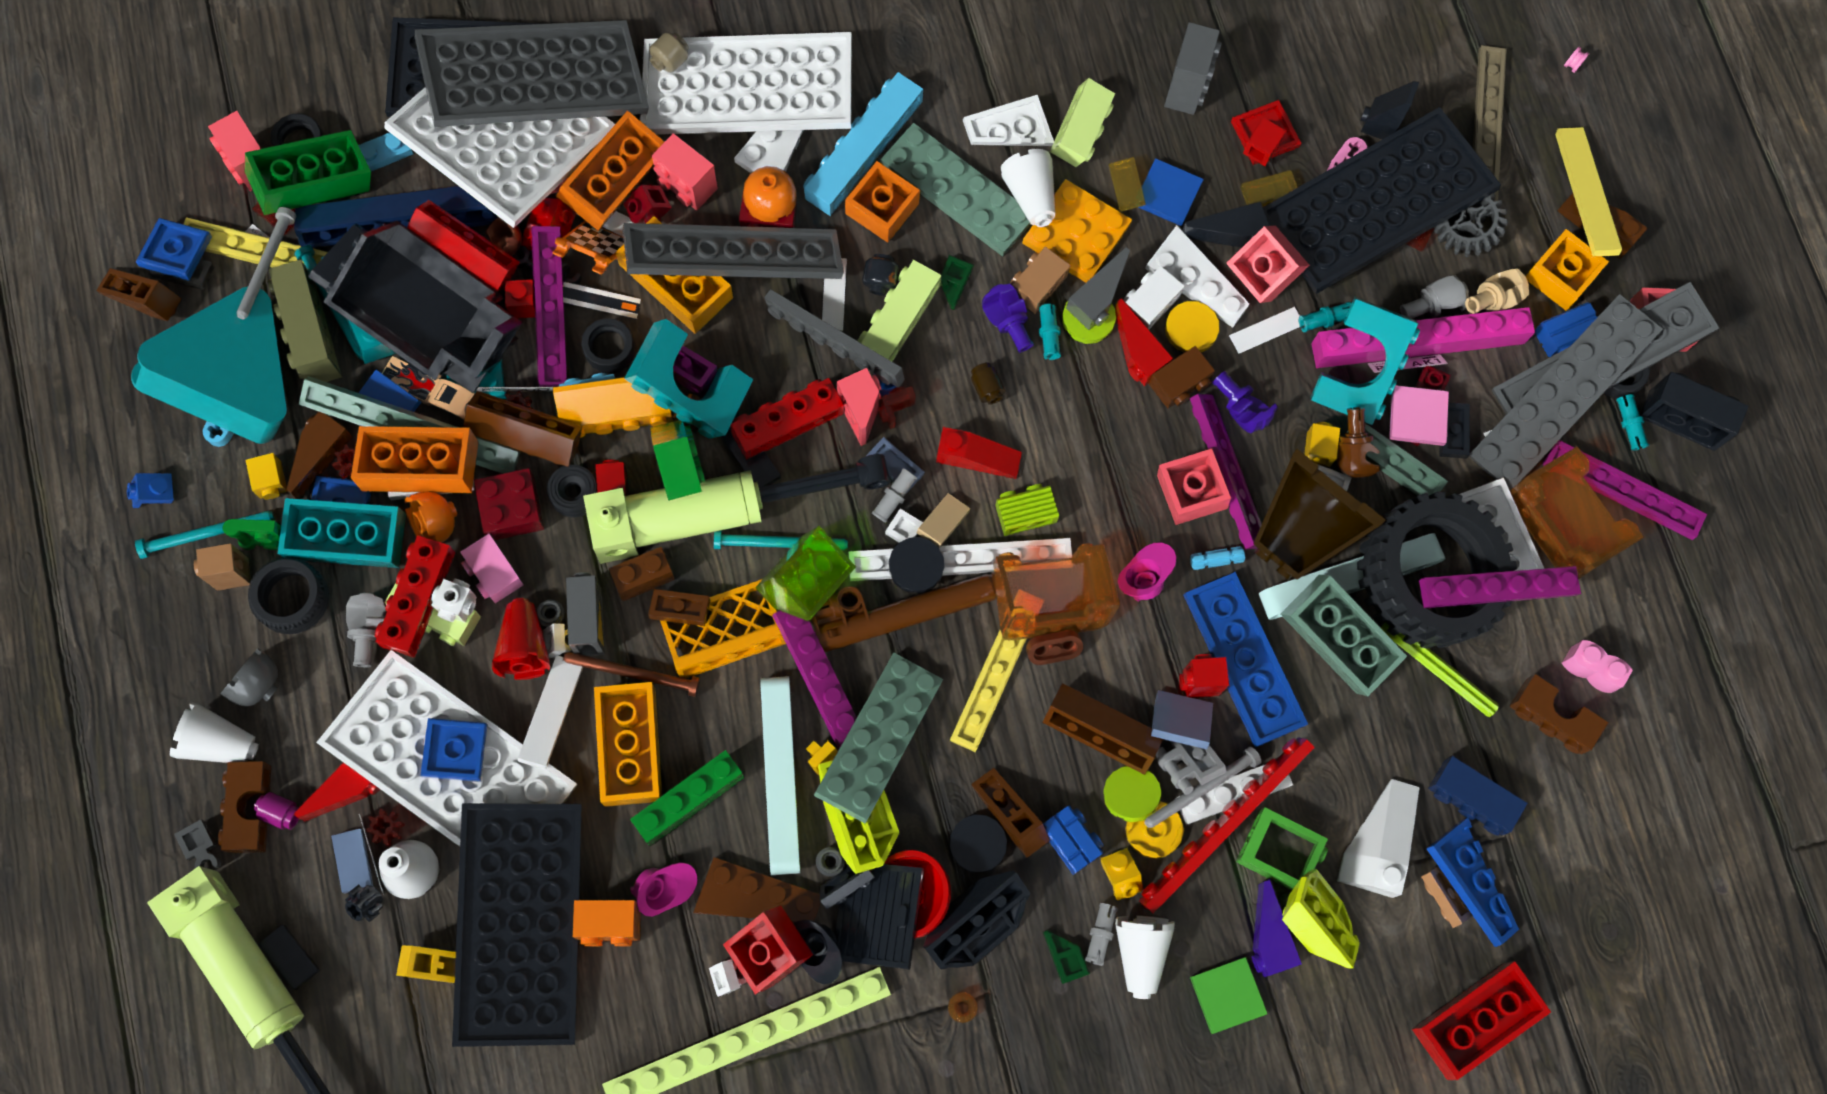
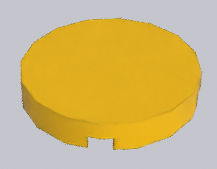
(1191, 326)
(1155, 841)

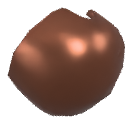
(504, 236)

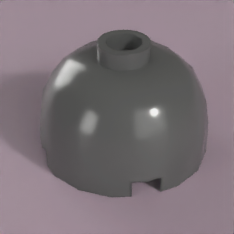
(253, 681)

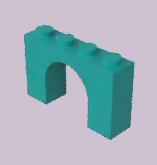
(1395, 334)
(653, 375)

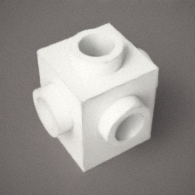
(458, 608)

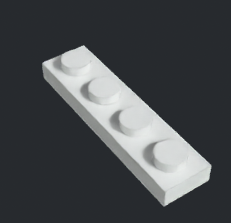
(1220, 796)

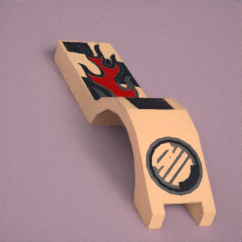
(428, 391)

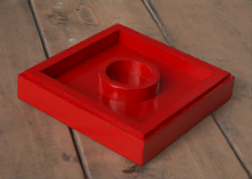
(1246, 124)

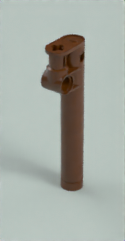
(842, 625)

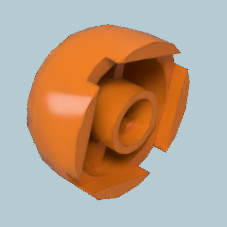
(769, 194)
(431, 515)

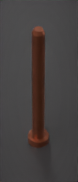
(633, 672)

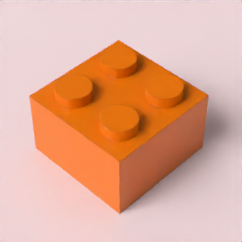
(882, 201)
(606, 921)

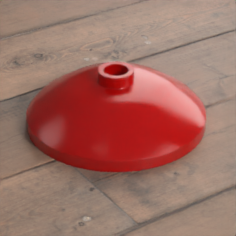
(935, 888)

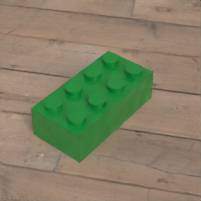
(307, 172)
(677, 459)

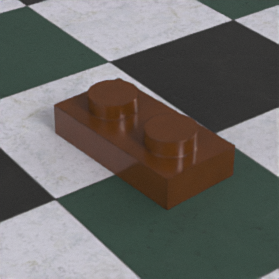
(679, 607)

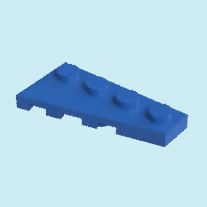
(1464, 868)

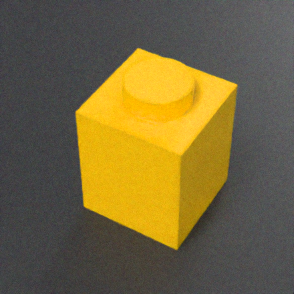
(1322, 443)
(266, 476)

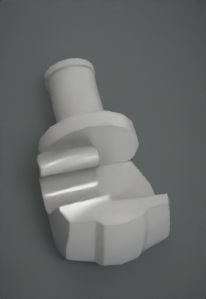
(1441, 294)
(362, 618)

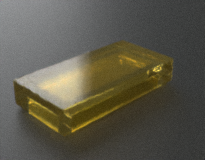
(1127, 184)
(1268, 188)

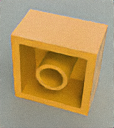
(1566, 270)

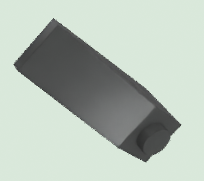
(1094, 298)

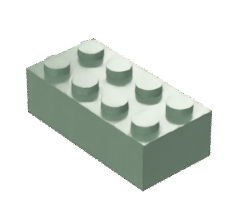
(1343, 635)

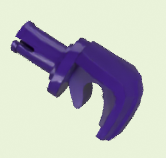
(1008, 314)
(1245, 409)

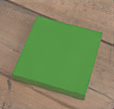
(1228, 995)

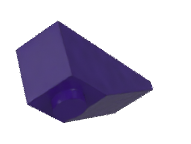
(1272, 940)

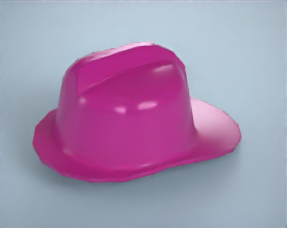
(1147, 571)
(664, 888)

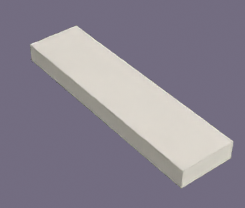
(550, 713)

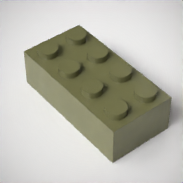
(303, 322)

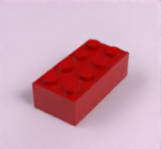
(1481, 1020)

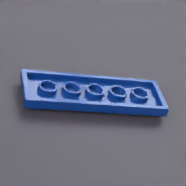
(1253, 670)

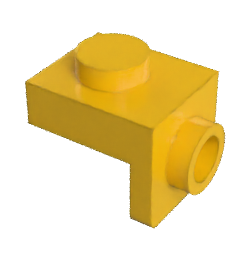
(1122, 874)

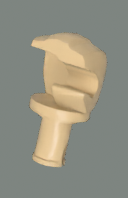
(1499, 292)

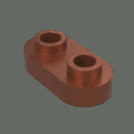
(1054, 647)

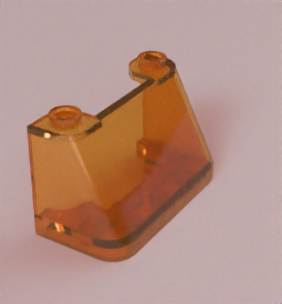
(1570, 517)
(1054, 593)

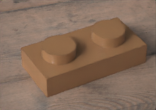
(1450, 903)

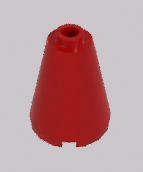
(520, 643)

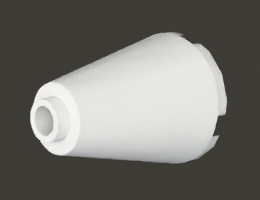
(1032, 184)
(211, 738)
(408, 869)
(1143, 952)

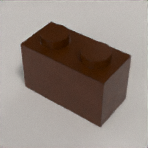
(1182, 377)
(641, 574)

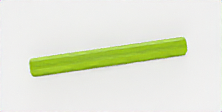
(1447, 674)

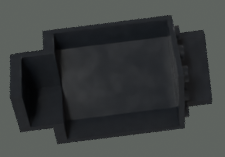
(417, 302)

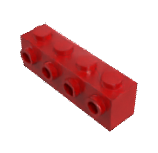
(463, 245)
(787, 418)
(411, 604)

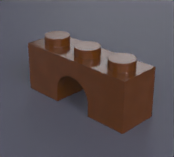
(1535, 704)
(242, 783)

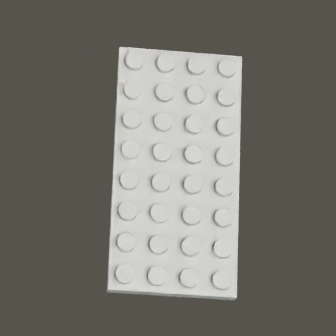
(752, 84)
(384, 742)

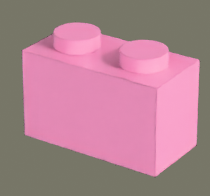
(491, 569)

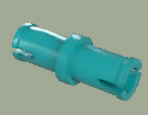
(1324, 317)
(1049, 331)
(1632, 422)

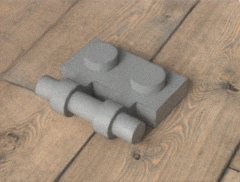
(1200, 764)

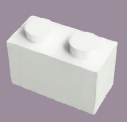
(1154, 296)

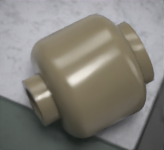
(668, 52)

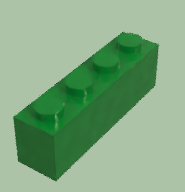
(687, 798)

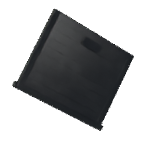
(881, 920)

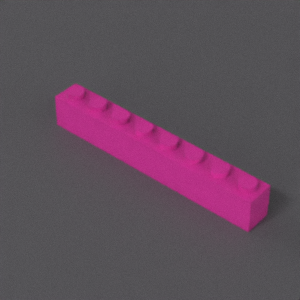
(1435, 337)

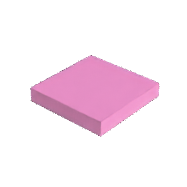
(1419, 415)

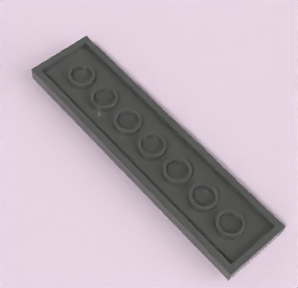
(731, 251)
(1683, 323)
(1565, 392)

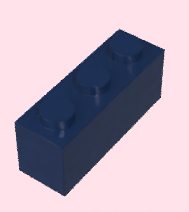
(1477, 796)

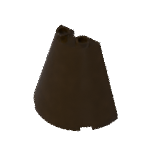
(1310, 520)

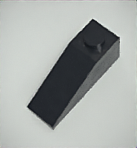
(1388, 111)
(1228, 227)

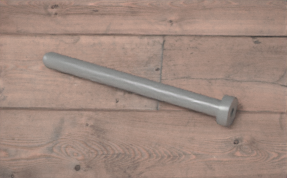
(285, 217)
(1249, 758)

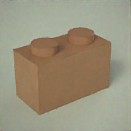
(1040, 278)
(222, 567)

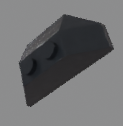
(978, 921)

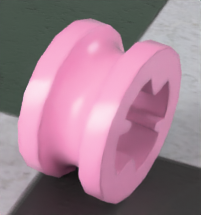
(1576, 59)

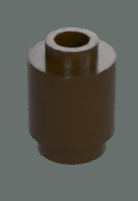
(987, 383)

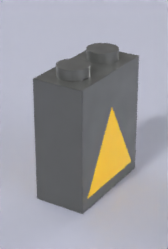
(585, 615)

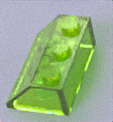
(806, 575)

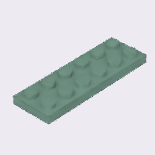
(957, 189)
(878, 738)

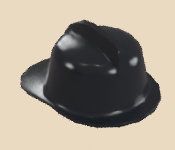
(826, 960)

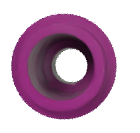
(276, 811)

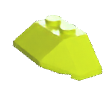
(860, 843)
(1321, 920)

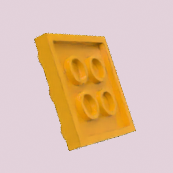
(1081, 232)

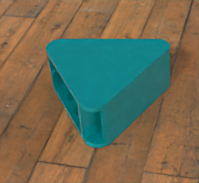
(219, 368)

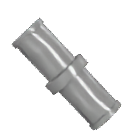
(894, 495)
(1101, 934)

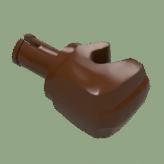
(1355, 445)

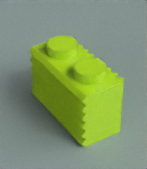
(1026, 509)

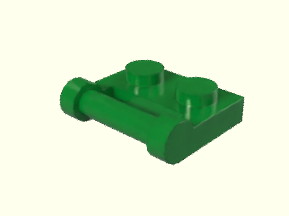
(253, 533)

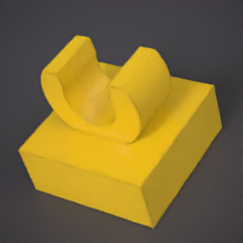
(820, 754)

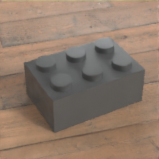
(1193, 68)

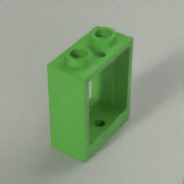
(1253, 841)

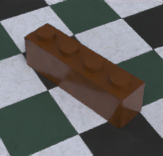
(522, 428)
(1103, 728)

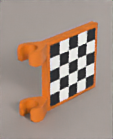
(595, 243)

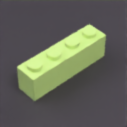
(902, 310)

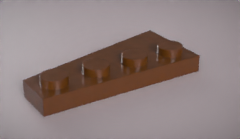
(746, 894)

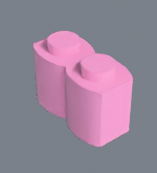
(1601, 670)

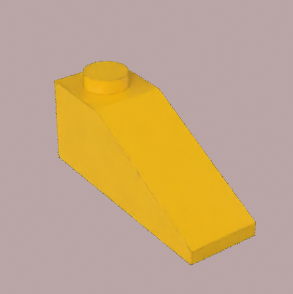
(427, 964)

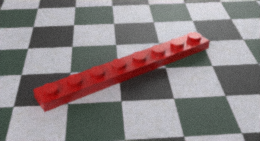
(1217, 831)

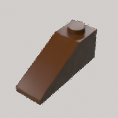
(1627, 227)
(140, 294)
(315, 452)
(1011, 812)

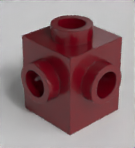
(646, 203)

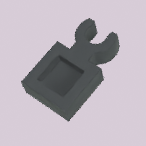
(196, 842)

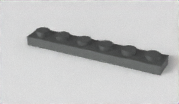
(840, 343)

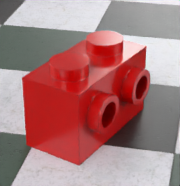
(1204, 676)

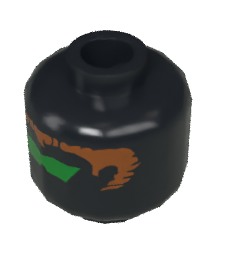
(880, 274)

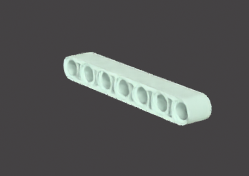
(1414, 556)
(780, 776)

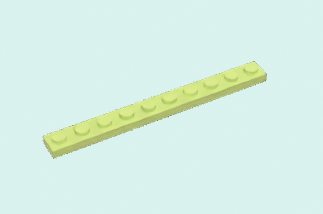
(752, 1036)

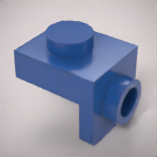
(150, 489)

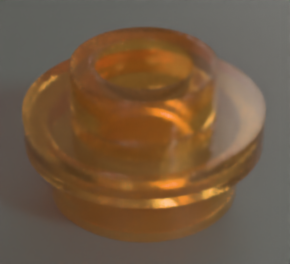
(972, 1007)

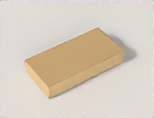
(943, 520)

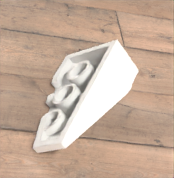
(1382, 847)

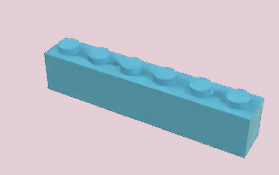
(863, 143)

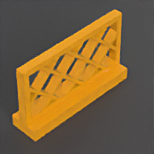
(730, 650)

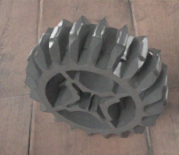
(1479, 239)

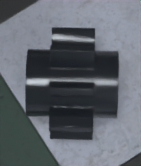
(363, 903)

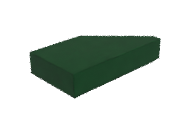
(954, 279)
(1066, 958)

